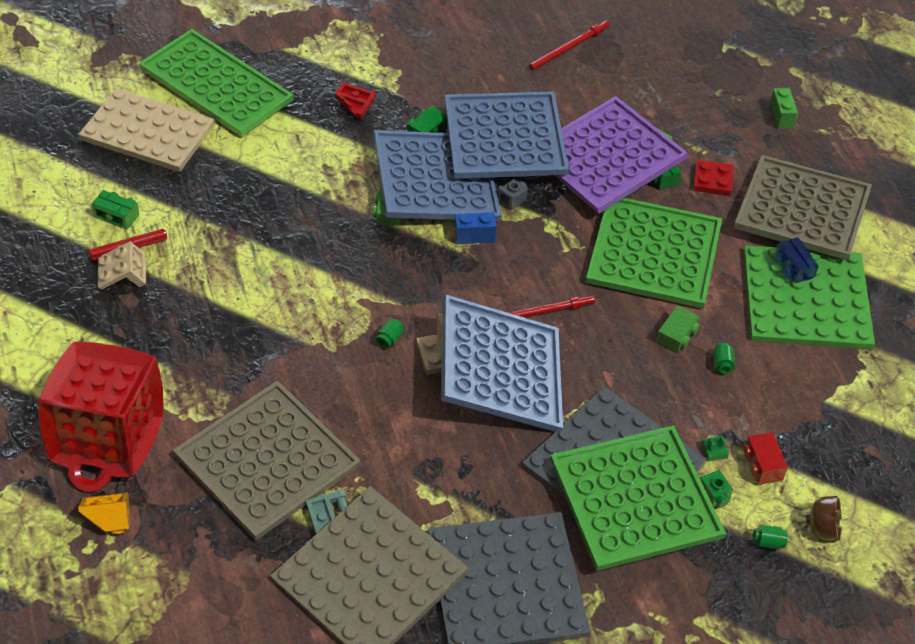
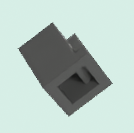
(515, 192)

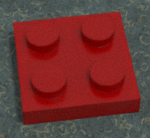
(713, 178)

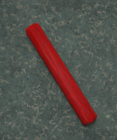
(139, 241)

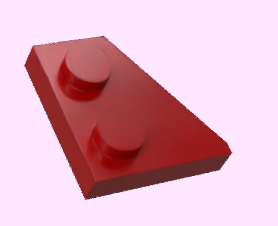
(355, 99)

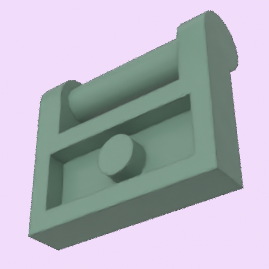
(321, 509)

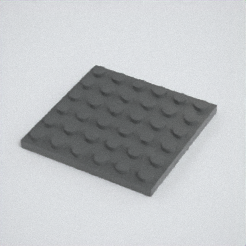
(598, 421)
(516, 585)

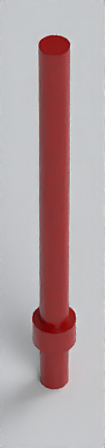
(593, 31)
(573, 303)

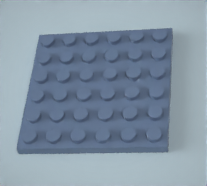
(505, 135)
(420, 178)
(501, 364)

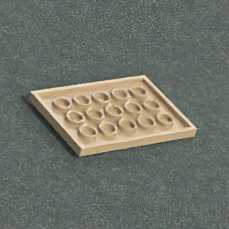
(147, 129)

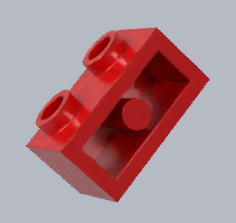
(765, 458)

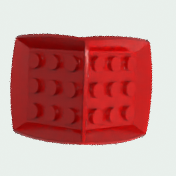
(101, 411)

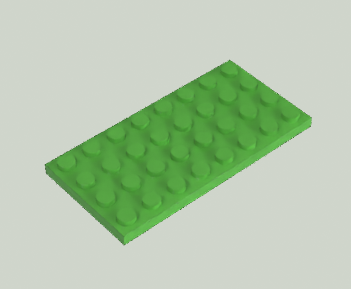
(216, 82)

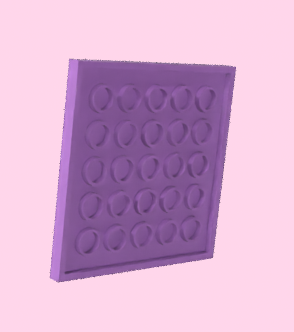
(615, 154)

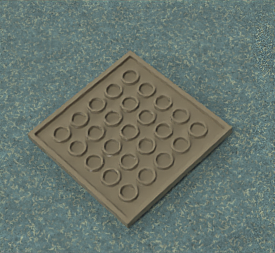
(805, 204)
(266, 459)
(369, 573)

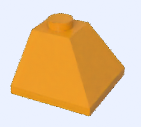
(107, 511)

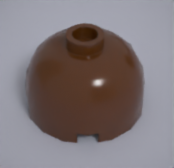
(825, 518)

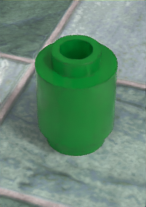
(389, 333)
(723, 358)
(770, 537)

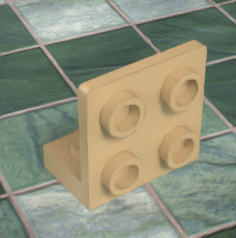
(121, 263)
(431, 350)

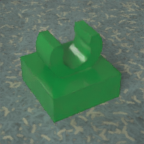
(715, 448)

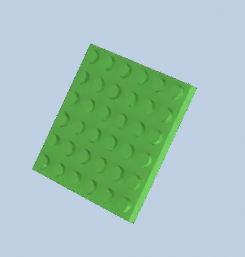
(655, 252)
(817, 311)
(636, 497)

